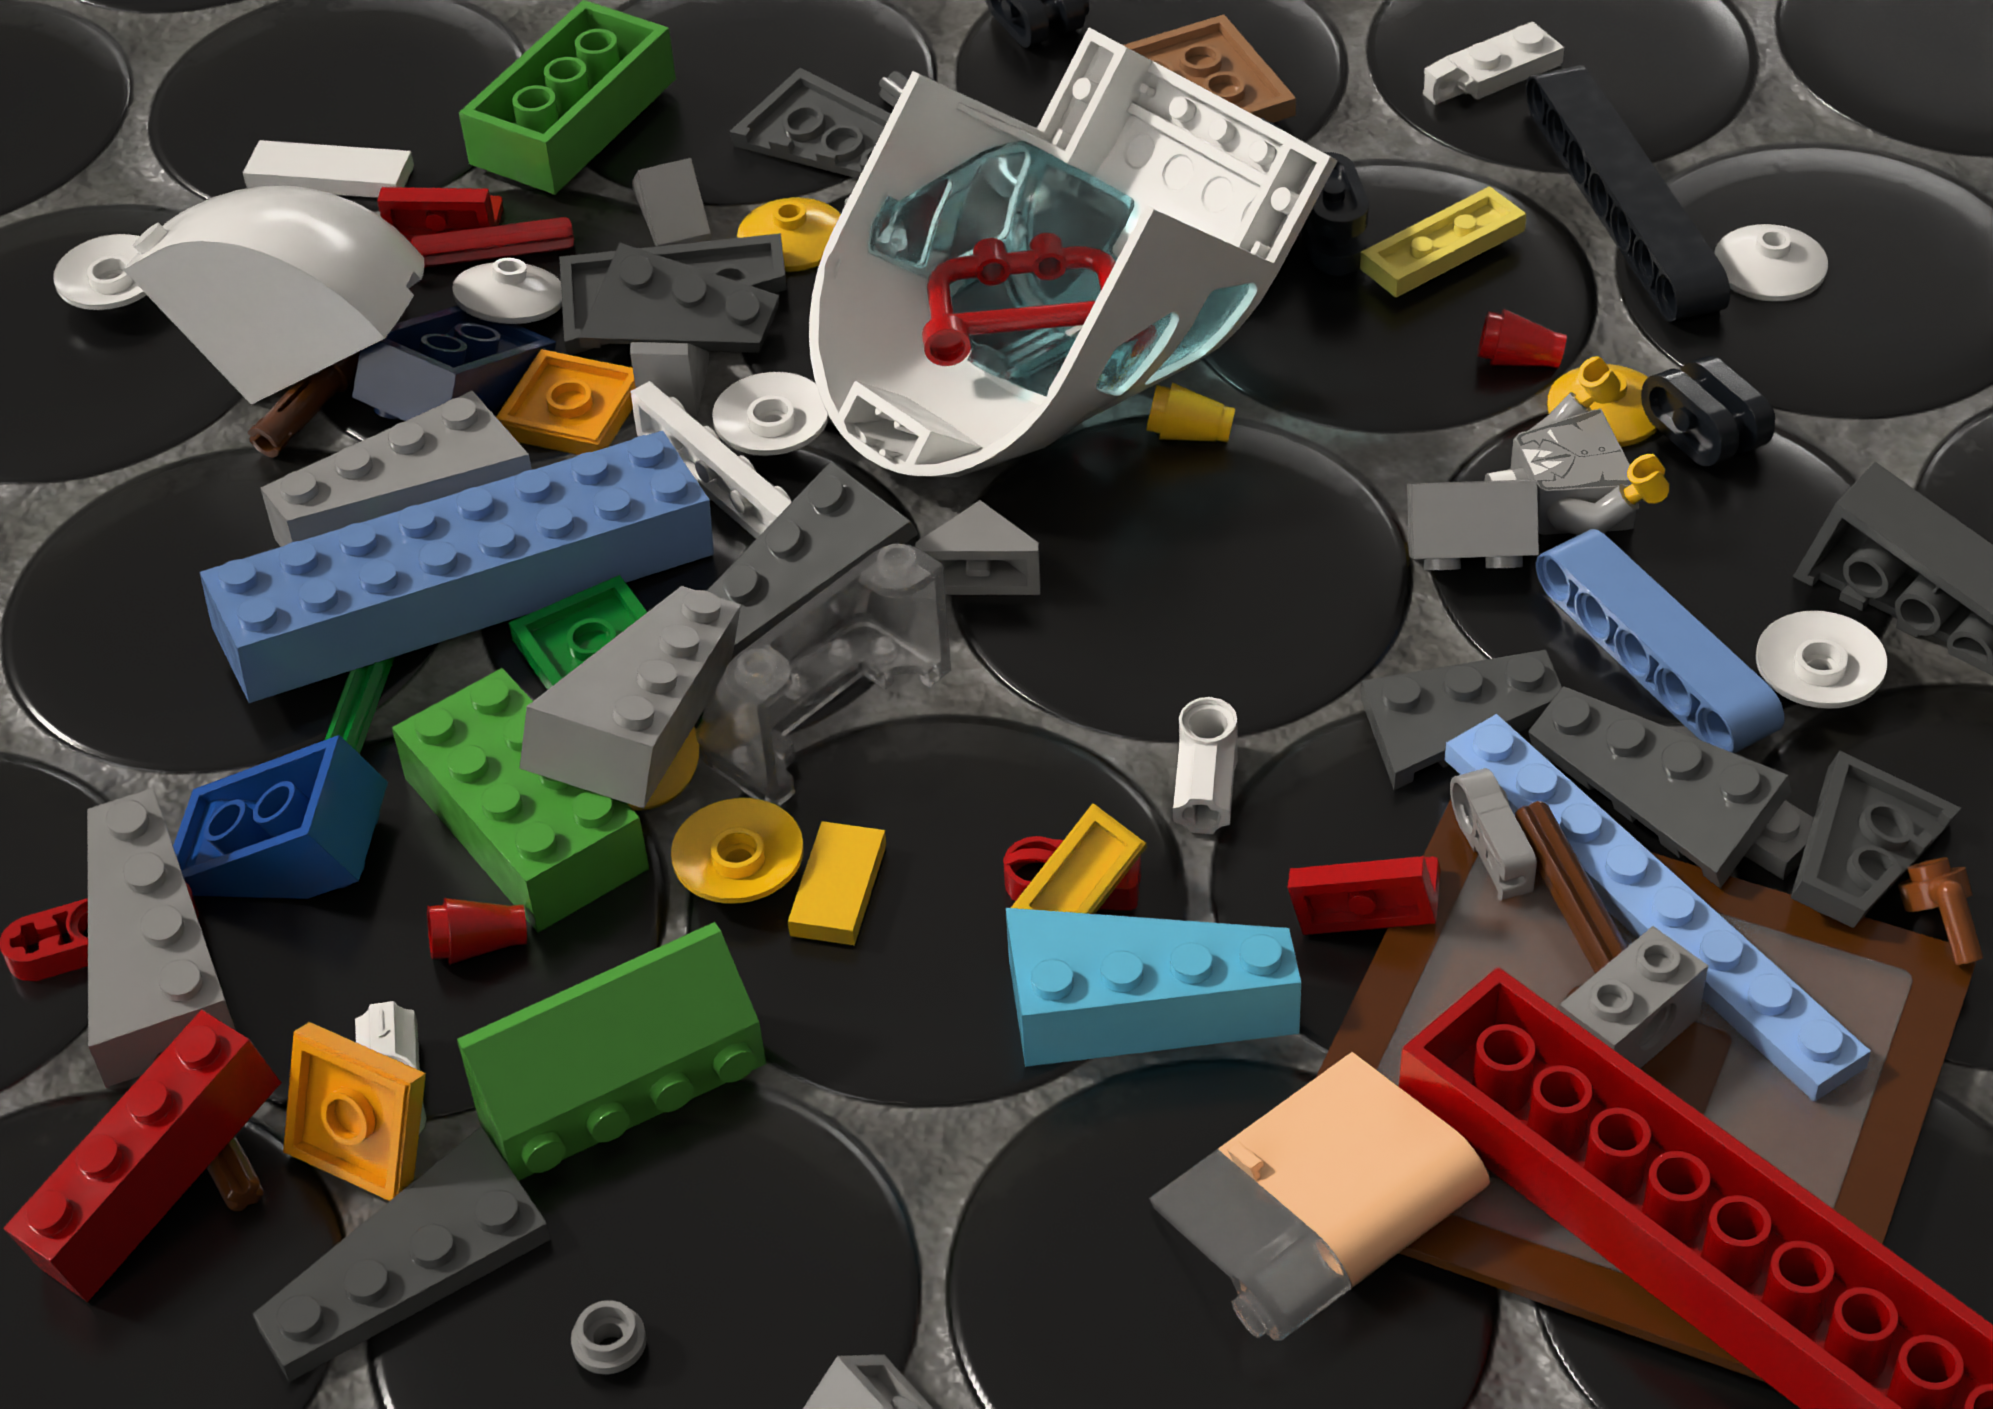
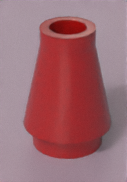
(1519, 342)
(473, 928)

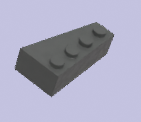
(1910, 561)

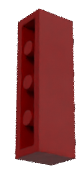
(143, 1155)

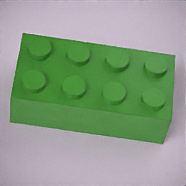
(568, 96)
(528, 832)

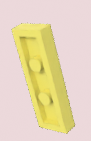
(1442, 241)

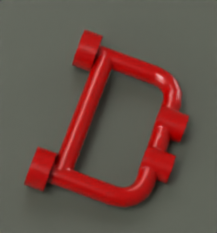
(947, 334)

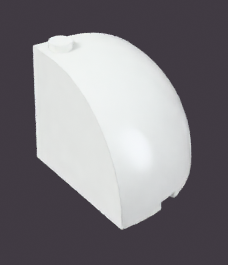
(277, 281)

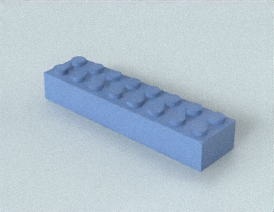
(455, 564)

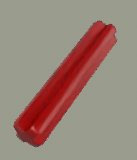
(495, 242)

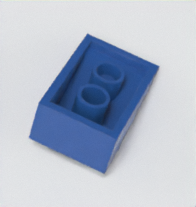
(282, 825)

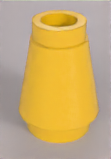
(1188, 415)

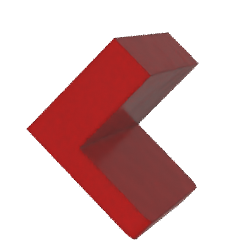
(438, 209)
(1365, 894)

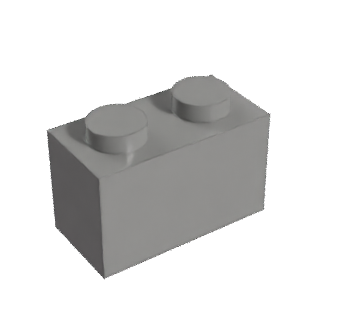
(1473, 521)

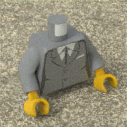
(1580, 465)

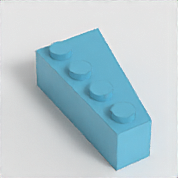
(1146, 984)

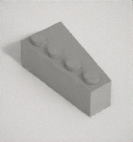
(401, 467)
(633, 701)
(143, 941)

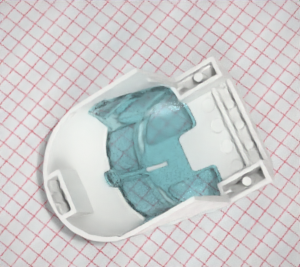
(1124, 161)

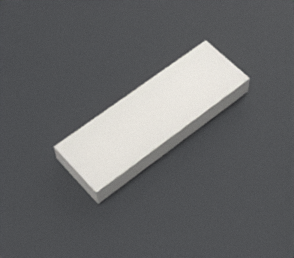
(328, 168)

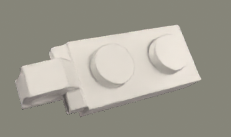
(1493, 64)

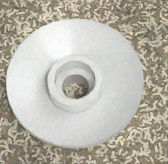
(1772, 262)
(94, 275)
(508, 292)
(770, 413)
(1821, 659)

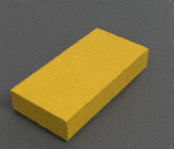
(1084, 866)
(837, 883)

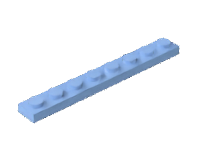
(1644, 893)

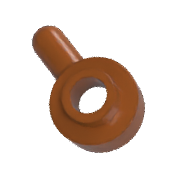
(1939, 885)

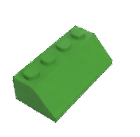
(612, 1052)

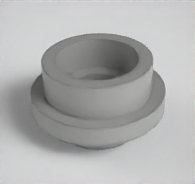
(604, 1321)

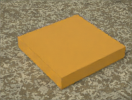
(569, 403)
(353, 1111)

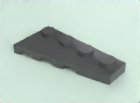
(415, 1250)

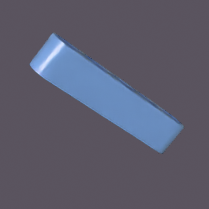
(1659, 642)

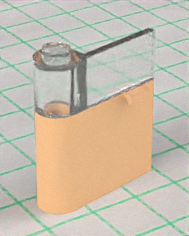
(1321, 1193)

